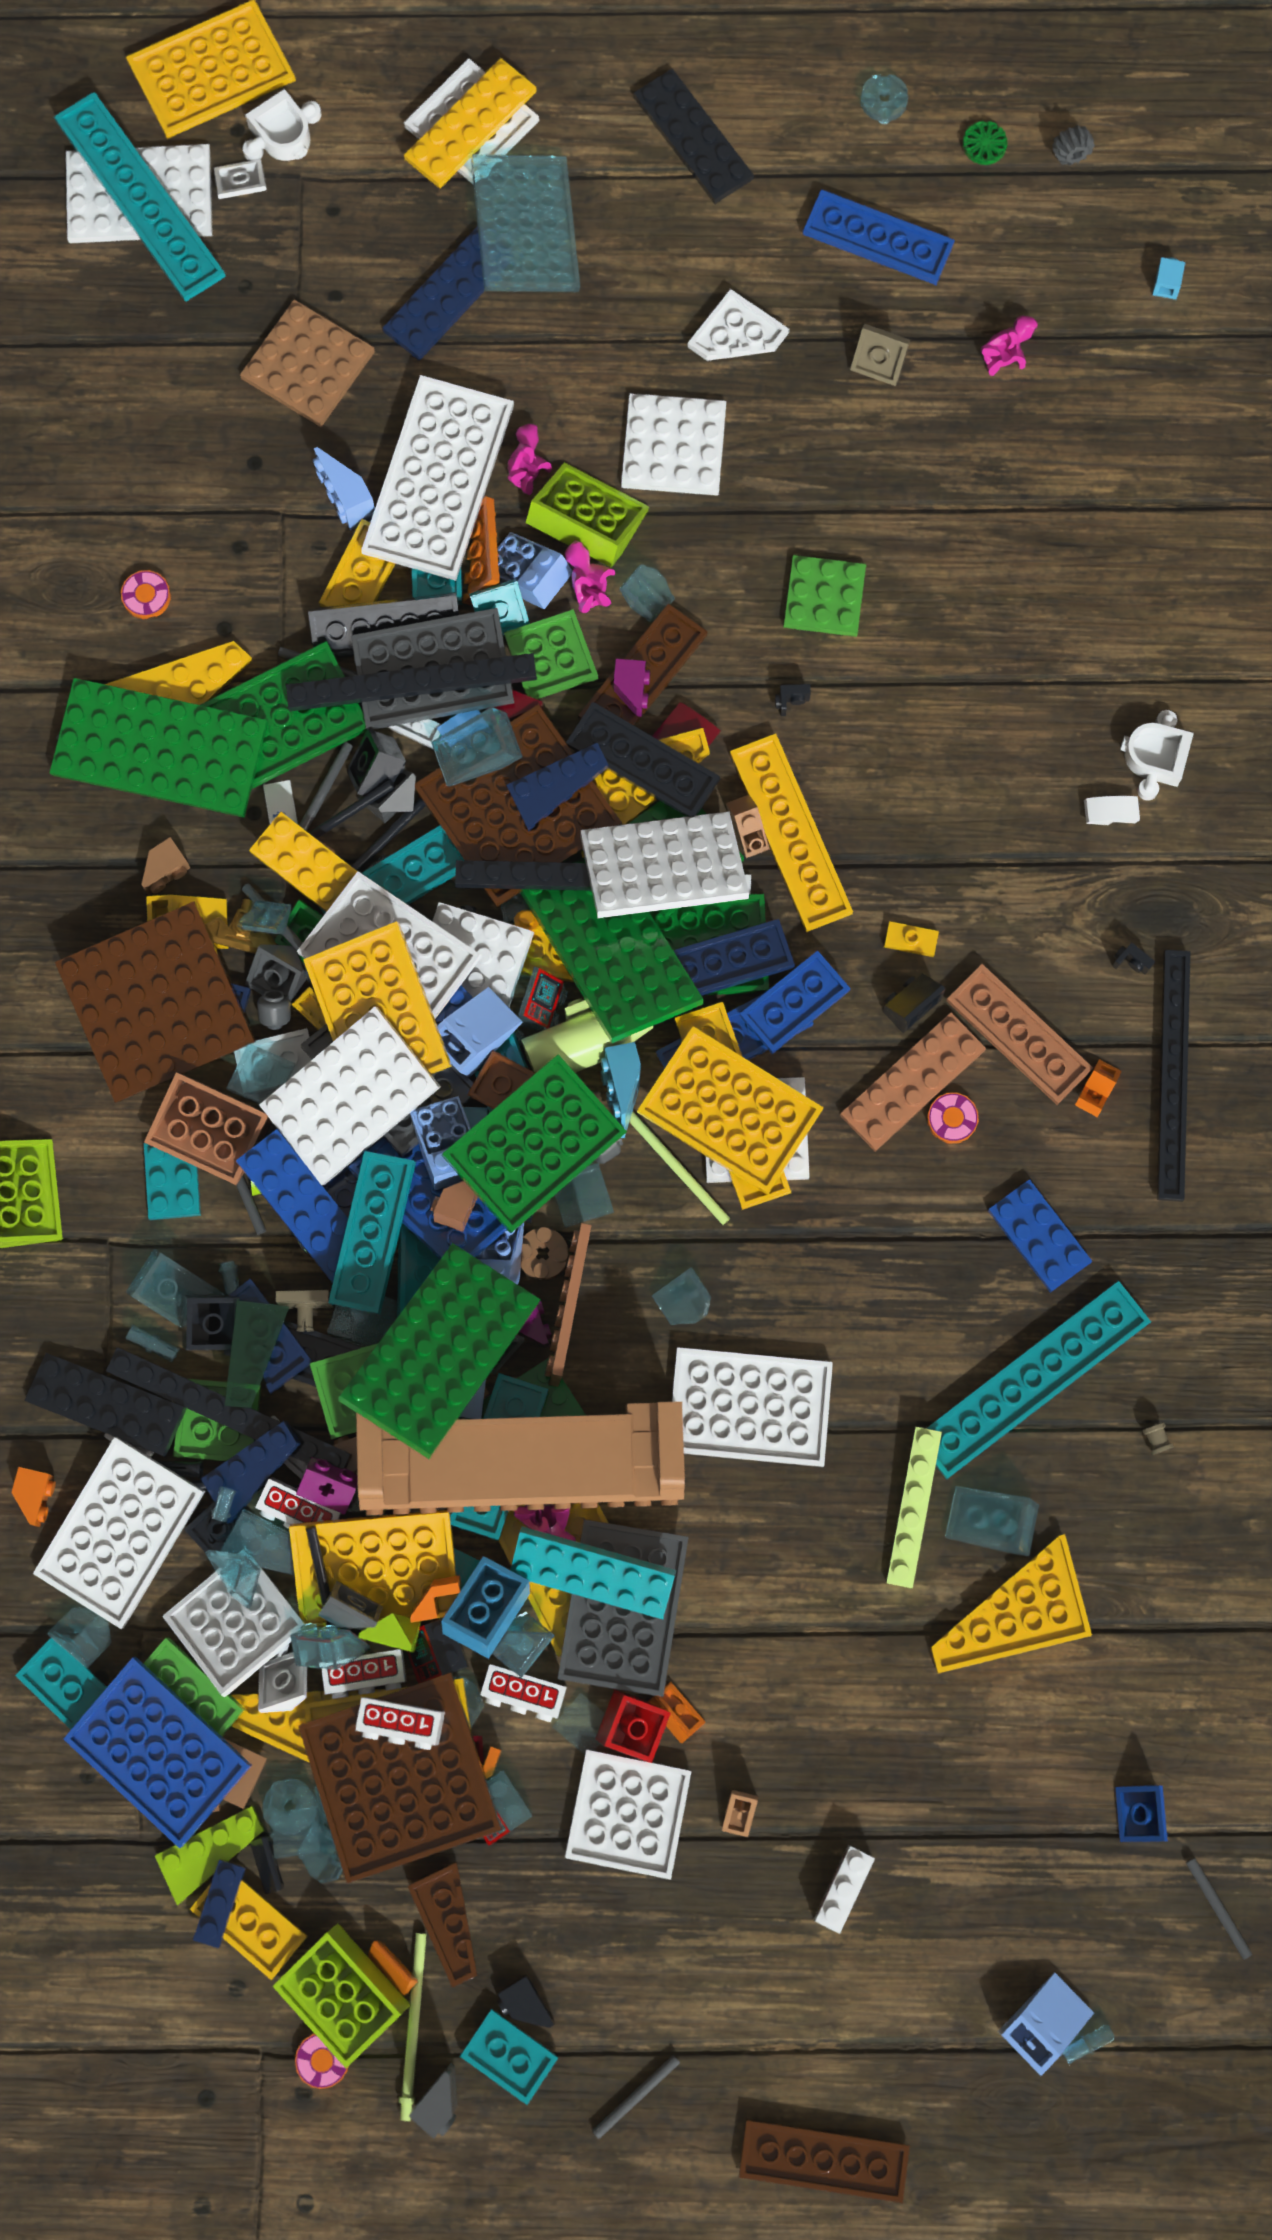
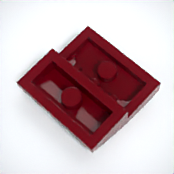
(684, 720)

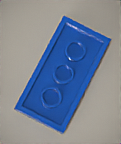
(794, 1002)
(1039, 1236)

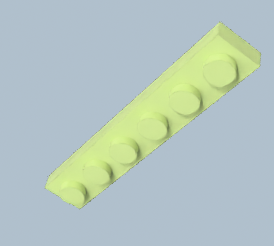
(914, 1507)

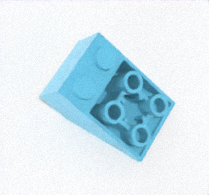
(622, 1077)

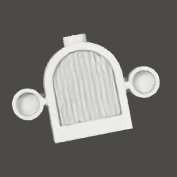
(280, 128)
(1157, 753)

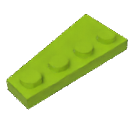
(197, 1860)

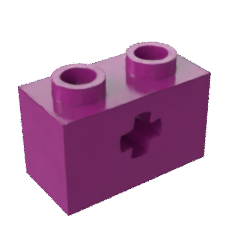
(335, 1495)

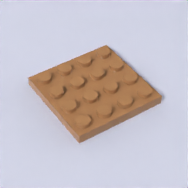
(307, 363)

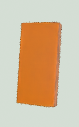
(683, 1718)
(392, 1967)

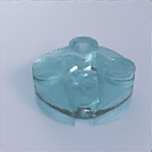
(880, 110)
(297, 1819)

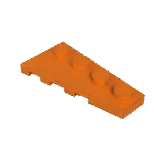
(483, 552)

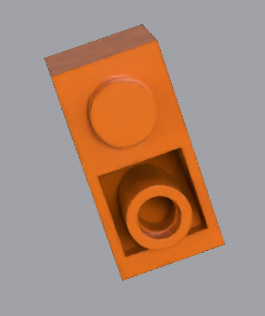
(32, 1492)

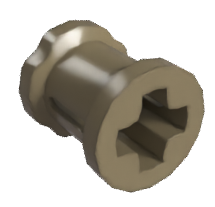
(1158, 1438)

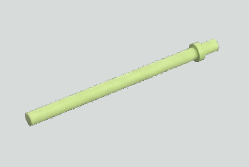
(677, 1167)
(412, 2033)

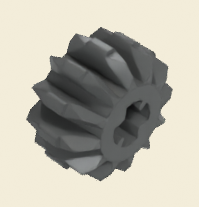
(1073, 145)

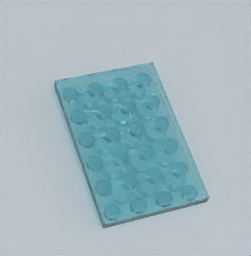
(525, 223)

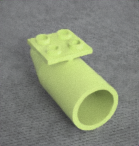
(577, 1041)

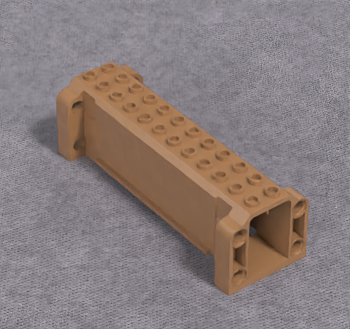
(529, 1463)

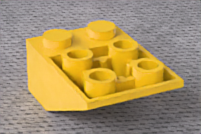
(209, 908)

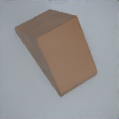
(739, 1813)

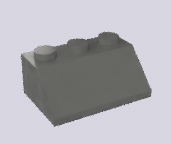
(437, 2106)

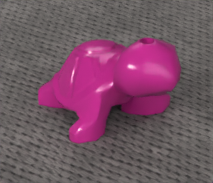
(1005, 346)
(524, 463)
(587, 578)
(545, 1520)

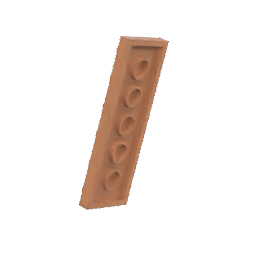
(1019, 1034)
(913, 1082)
(566, 1312)

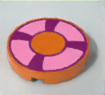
(145, 594)
(952, 1118)
(317, 2064)

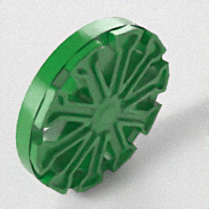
(985, 143)

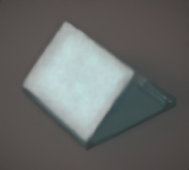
(237, 1574)

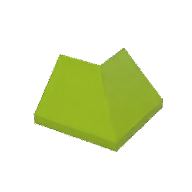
(393, 1631)

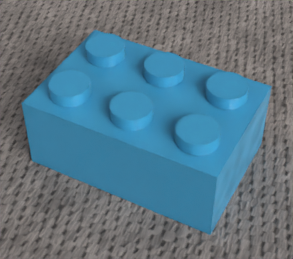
(485, 1607)

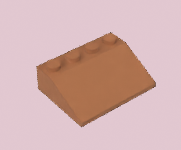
(206, 1127)

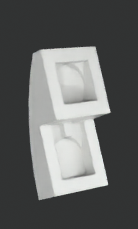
(1111, 809)

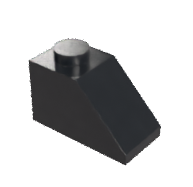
(524, 2003)

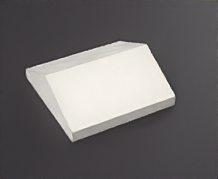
(240, 178)
(281, 1684)

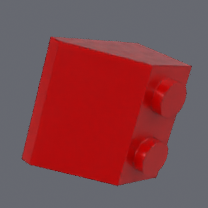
(632, 1726)

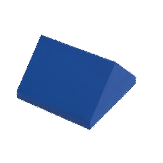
(1141, 1813)

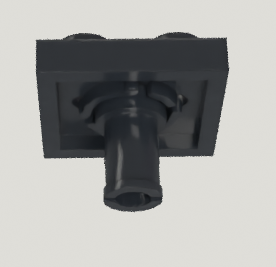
(205, 1528)

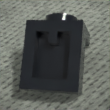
(795, 694)
(1137, 959)

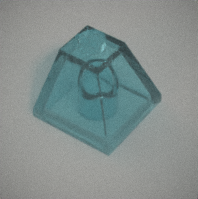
(522, 1643)

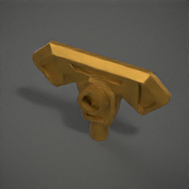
(235, 936)

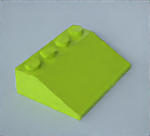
(586, 511)
(28, 1193)
(341, 1995)

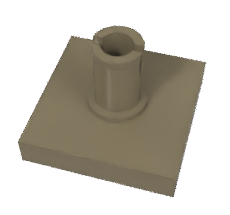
(880, 354)
(304, 1303)

